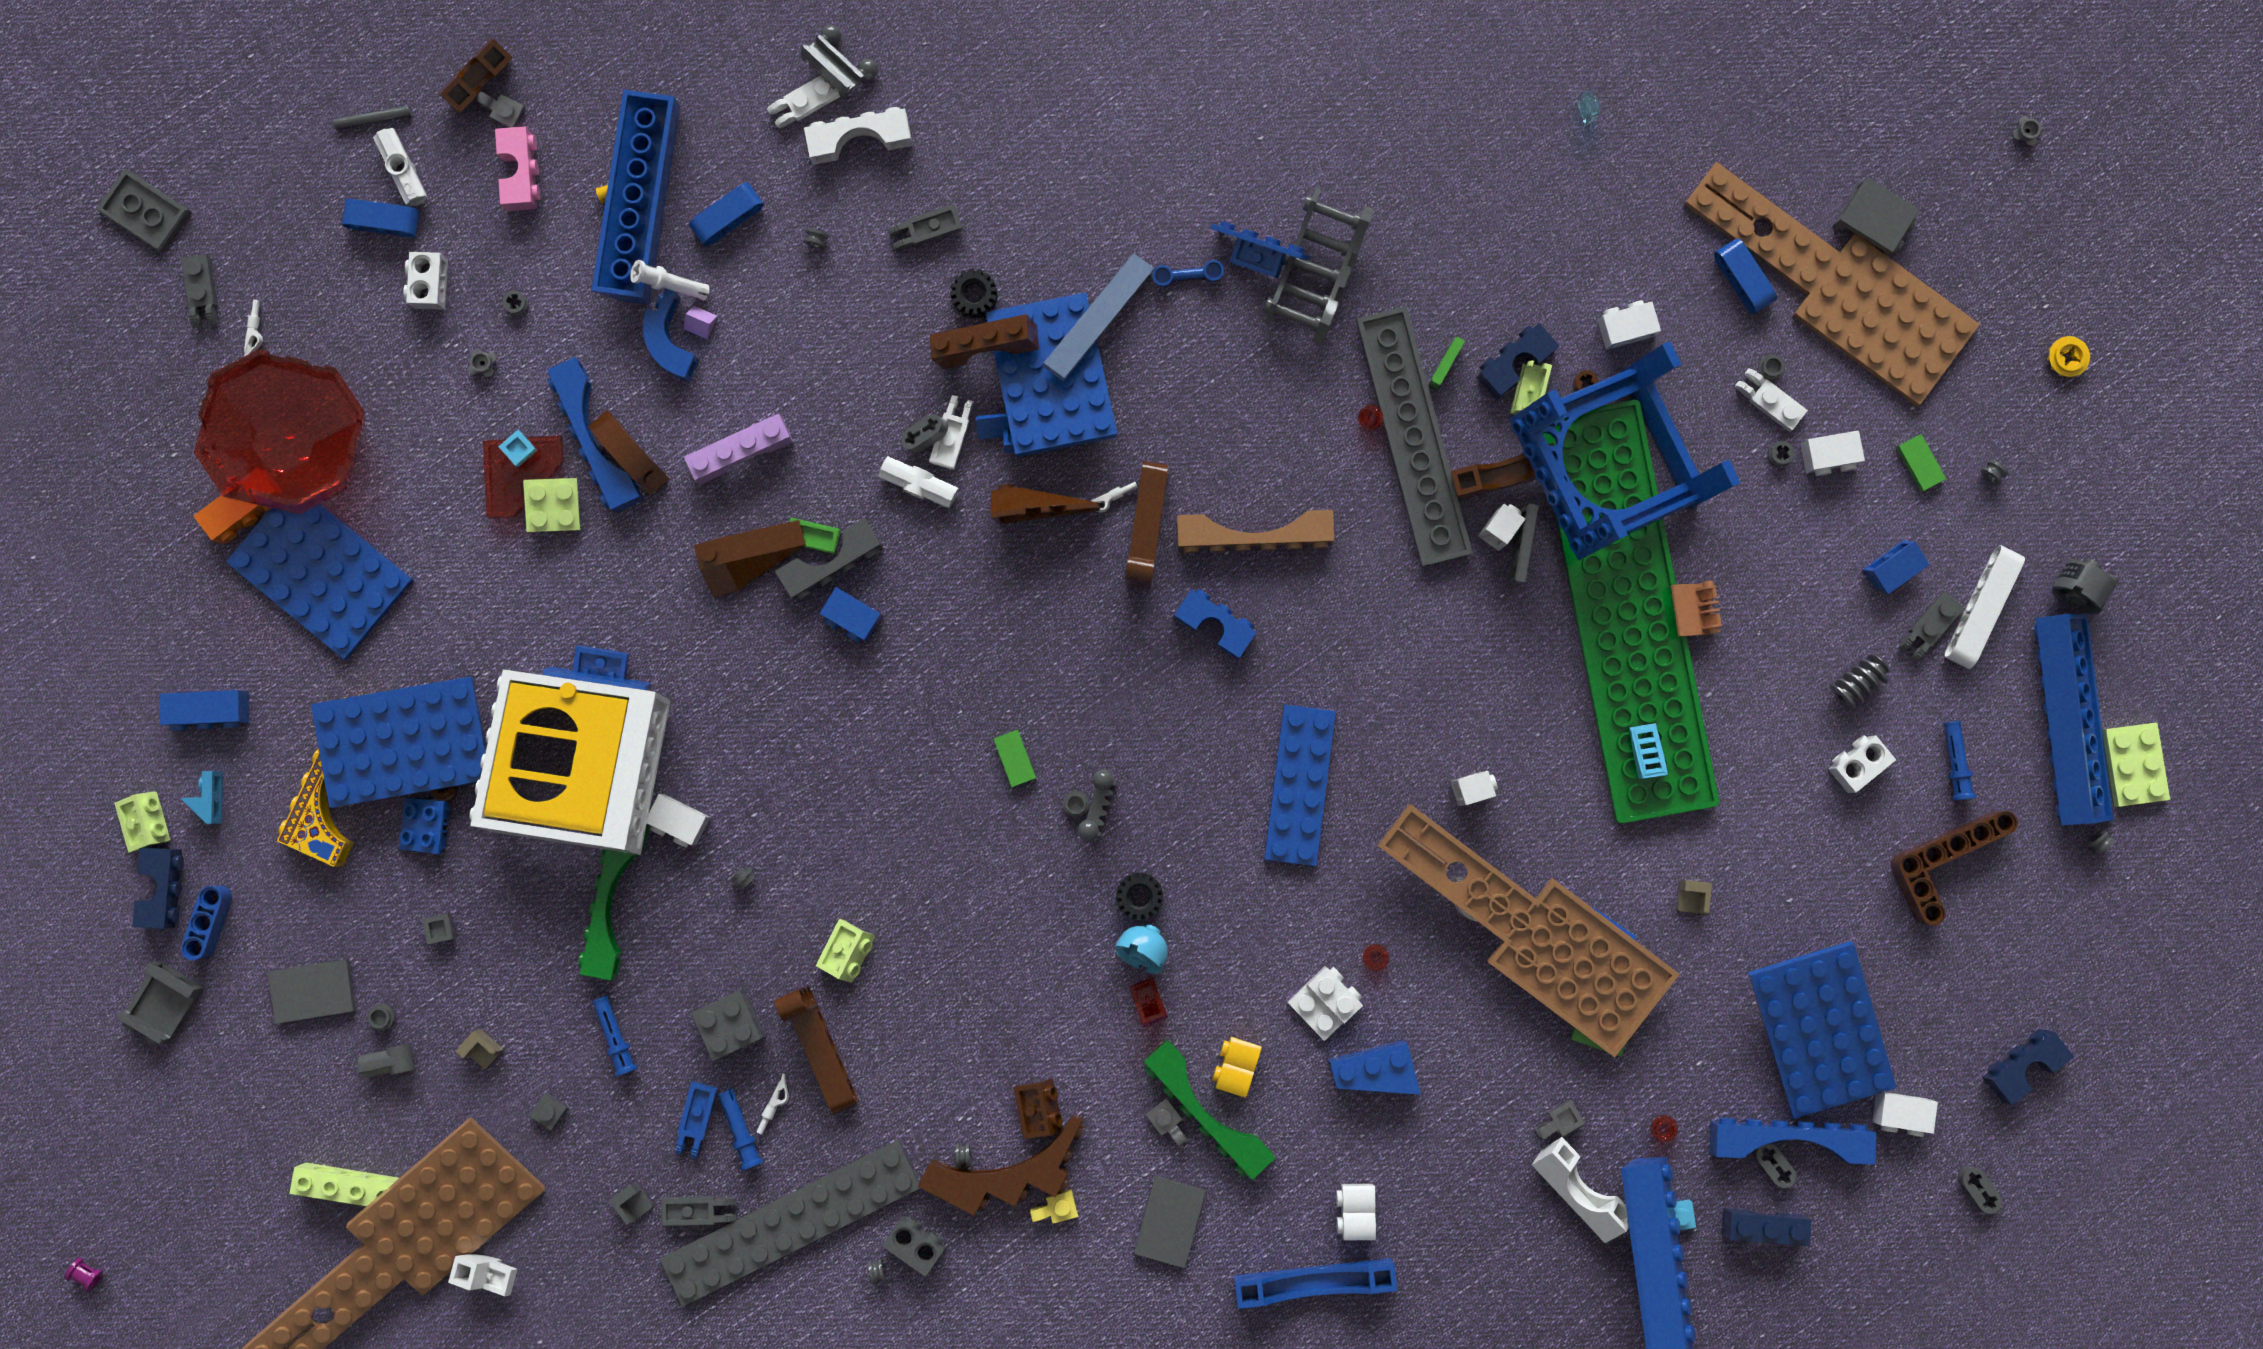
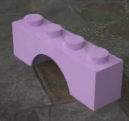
(755, 440)

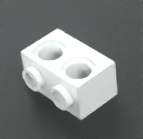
(434, 279)
(1864, 769)
(1474, 788)

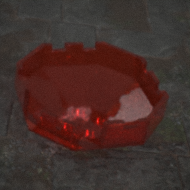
(279, 432)

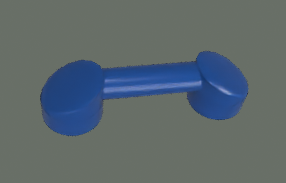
(1211, 272)

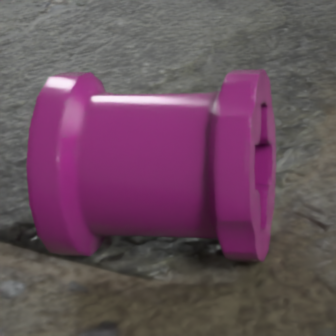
(83, 1274)

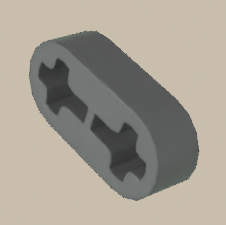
(924, 433)
(1779, 1161)
(1985, 1187)

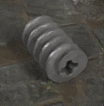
(1860, 680)

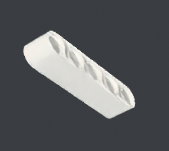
(1984, 607)

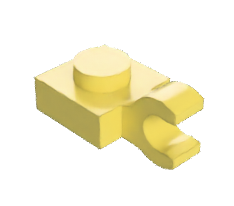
(1059, 1208)

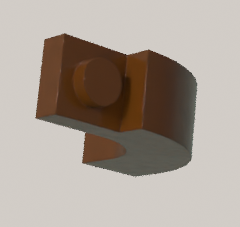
(628, 452)

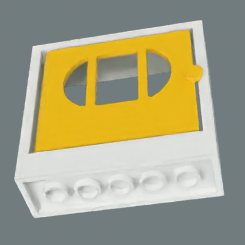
(610, 768)

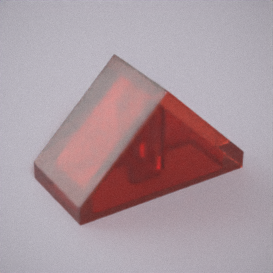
(1148, 1002)

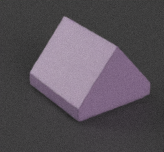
(699, 322)

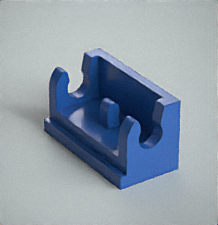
(1896, 566)

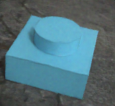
(517, 448)
(1685, 1214)

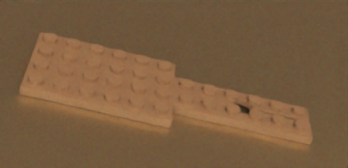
(1853, 295)
(1550, 942)
(412, 1234)

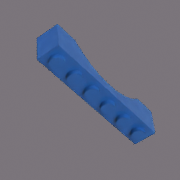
(574, 388)
(1737, 1140)
(1288, 1284)

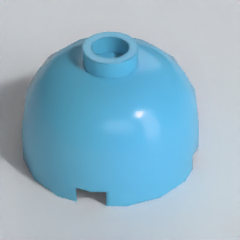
(1143, 947)

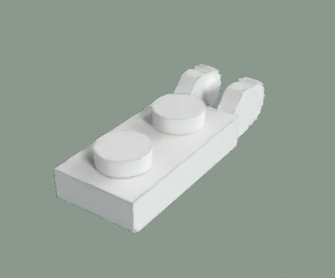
(804, 101)
(1772, 400)
(947, 450)

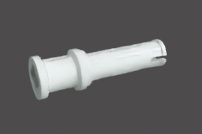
(659, 278)

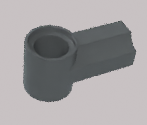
(392, 1061)

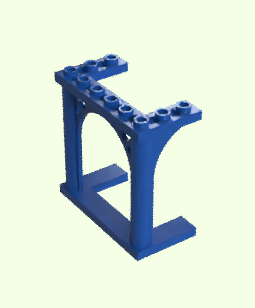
(1560, 492)

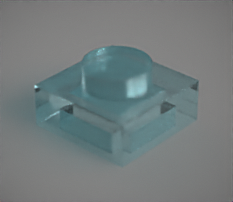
(1589, 107)

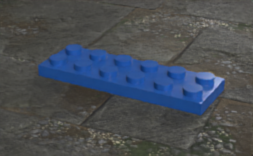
(1299, 785)

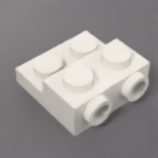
(1326, 1002)

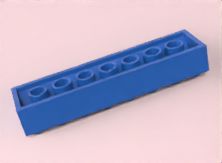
(635, 193)
(2073, 719)
(1657, 1254)

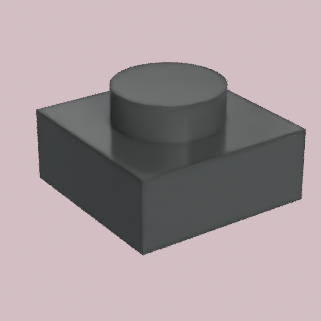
(438, 928)
(548, 1111)

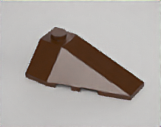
(1020, 504)
(742, 557)

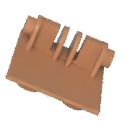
(1695, 610)

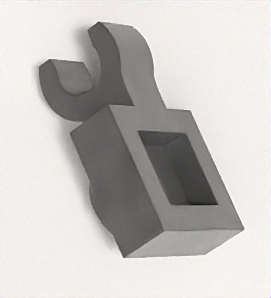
(504, 110)
(1165, 1119)
(1563, 1119)

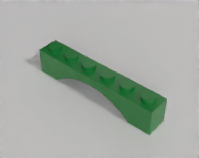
(602, 952)
(1246, 1149)

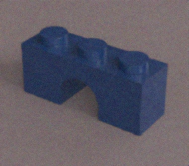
(1534, 346)
(165, 868)
(2008, 1077)
(1765, 1228)

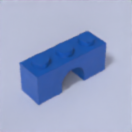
(1198, 608)

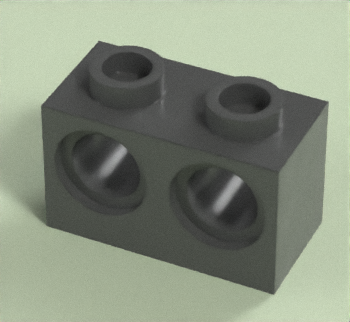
(910, 1251)

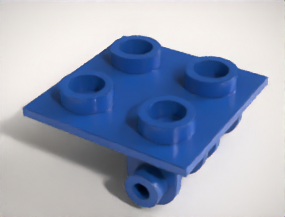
(423, 825)

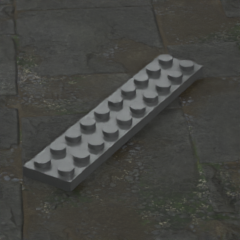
(1414, 436)
(790, 1222)

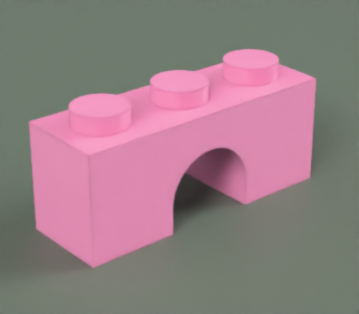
(521, 189)

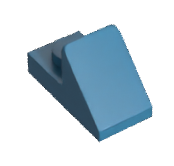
(209, 805)

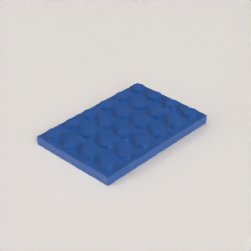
(1039, 406)
(321, 574)
(399, 741)
(1822, 1029)

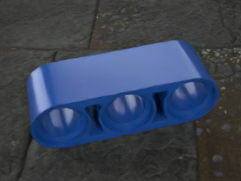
(726, 214)
(380, 218)
(1745, 276)
(197, 932)

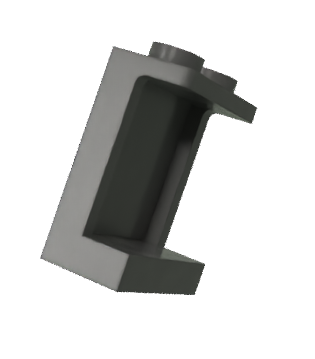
(1877, 216)
(161, 1003)

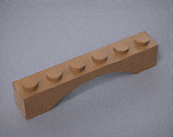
(1200, 532)

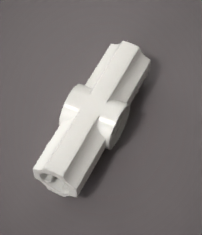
(394, 155)
(918, 482)

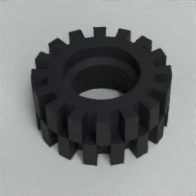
(970, 278)
(1147, 910)

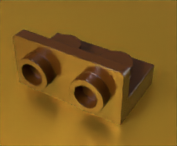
(1038, 1109)

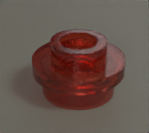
(1365, 414)
(1384, 957)
(1672, 1130)

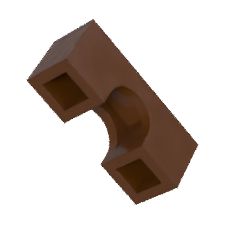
(475, 75)

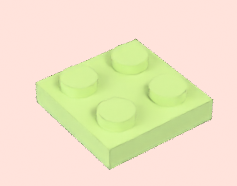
(551, 504)

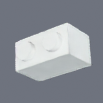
(1629, 324)
(1832, 452)
(1502, 526)
(677, 820)
(1905, 1112)

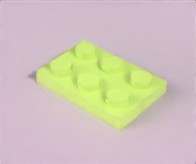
(2135, 764)

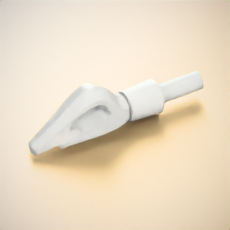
(252, 332)
(1113, 495)
(774, 1102)

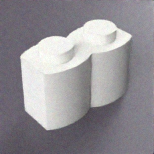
(1357, 1212)

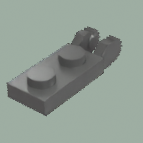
(927, 227)
(200, 289)
(1932, 624)
(695, 1210)

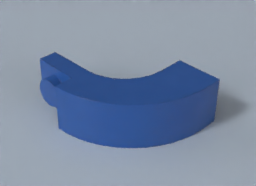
(657, 338)

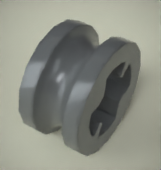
(815, 238)
(519, 310)
(1789, 454)
(1994, 472)
(2100, 842)
(963, 1155)
(877, 1271)

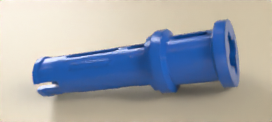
(1960, 774)
(603, 1005)
(743, 1141)

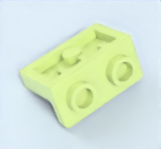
(142, 821)
(845, 951)

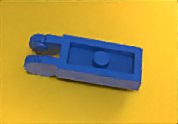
(696, 1116)

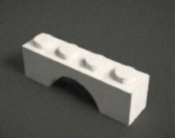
(827, 139)
(1602, 1213)

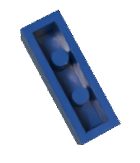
(204, 709)

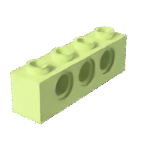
(338, 1184)

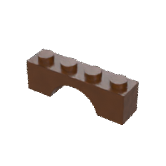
(1009, 335)
(1486, 478)

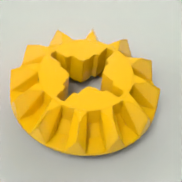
(2079, 353)

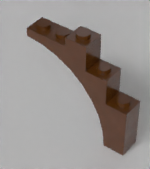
(1043, 1170)

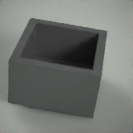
(728, 1024)

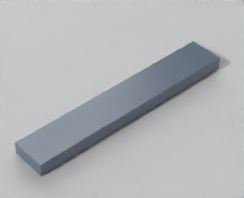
(1098, 317)

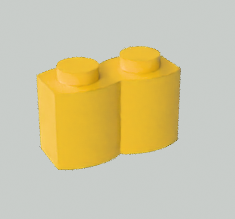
(1237, 1066)

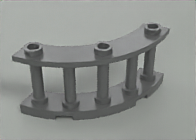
(1337, 277)

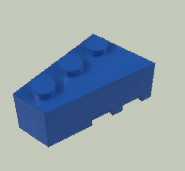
(1376, 1069)

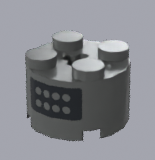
(2084, 585)

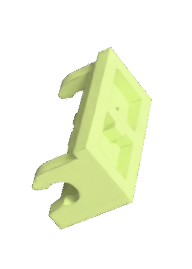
(1531, 385)

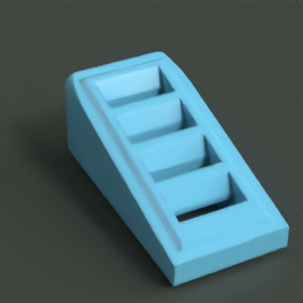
(1638, 752)

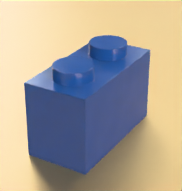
(851, 615)

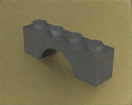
(858, 544)

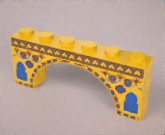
(310, 822)

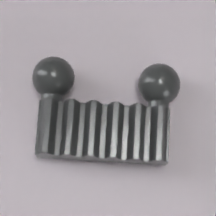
(833, 64)
(1088, 829)

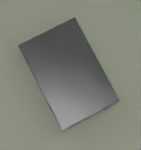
(143, 210)
(1522, 547)
(312, 991)
(1169, 1221)

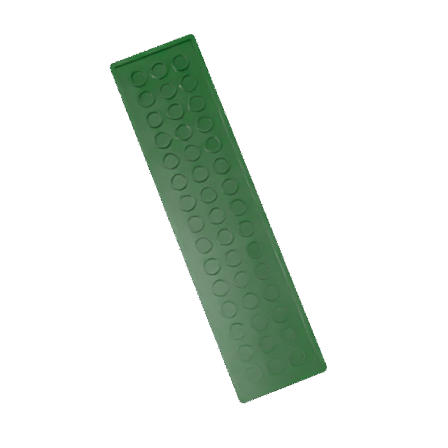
(1629, 628)

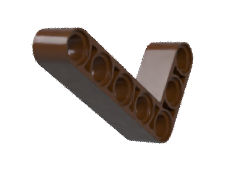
(1146, 525)
(1942, 854)
(819, 1047)

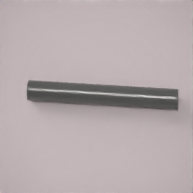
(372, 117)

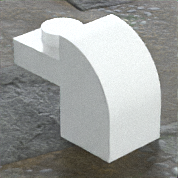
(483, 1272)

